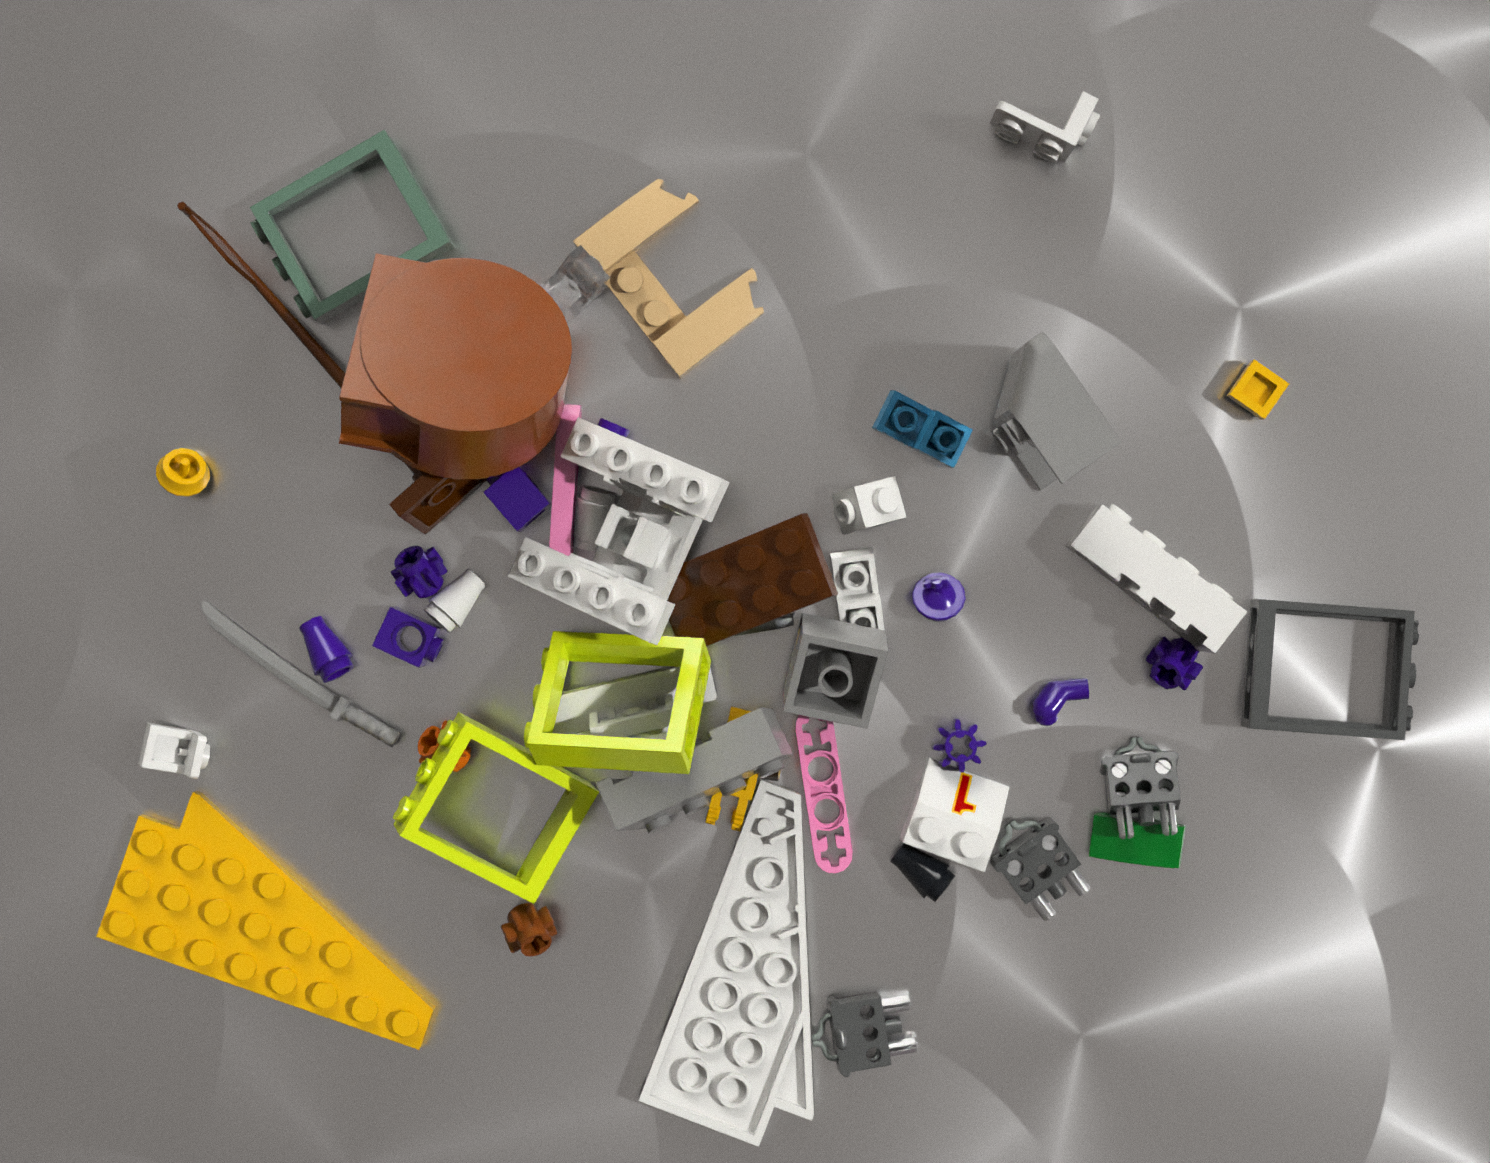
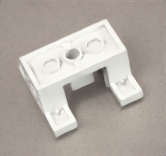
(639, 541)

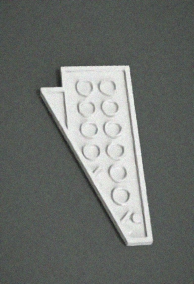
(744, 1006)

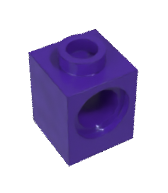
(517, 498)
(390, 633)

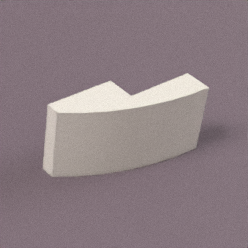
(857, 588)

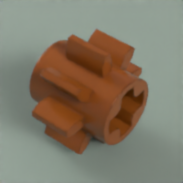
(529, 929)

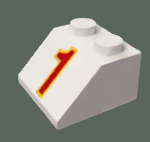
(955, 815)

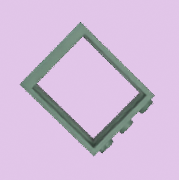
(287, 263)

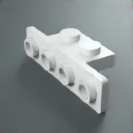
(624, 705)

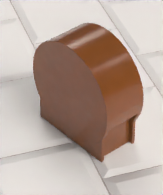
(455, 367)

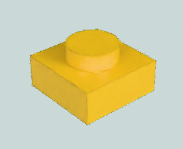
(1257, 389)

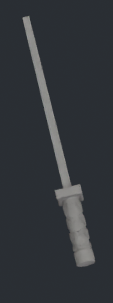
(338, 706)

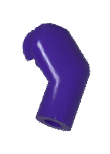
(1055, 695)

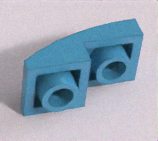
(922, 428)

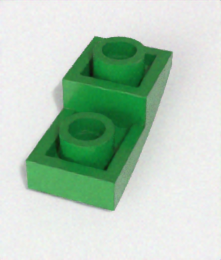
(1146, 848)

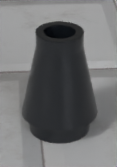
(923, 871)

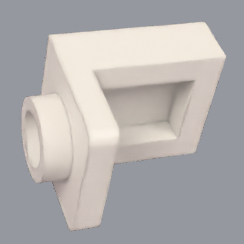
(868, 505)
(174, 750)

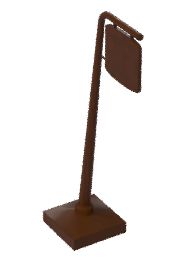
(429, 496)

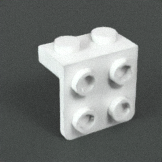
(1049, 141)

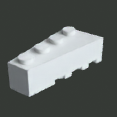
(1156, 579)

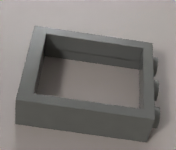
(1398, 678)

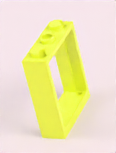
(619, 753)
(549, 844)

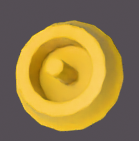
(183, 472)

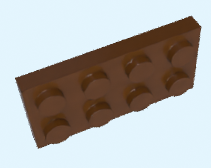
(750, 582)

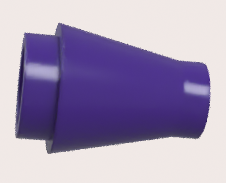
(326, 651)

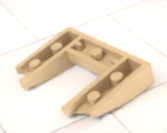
(678, 338)

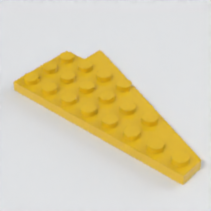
(237, 915)

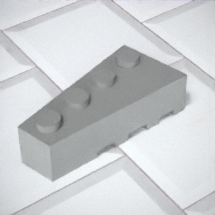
(718, 765)

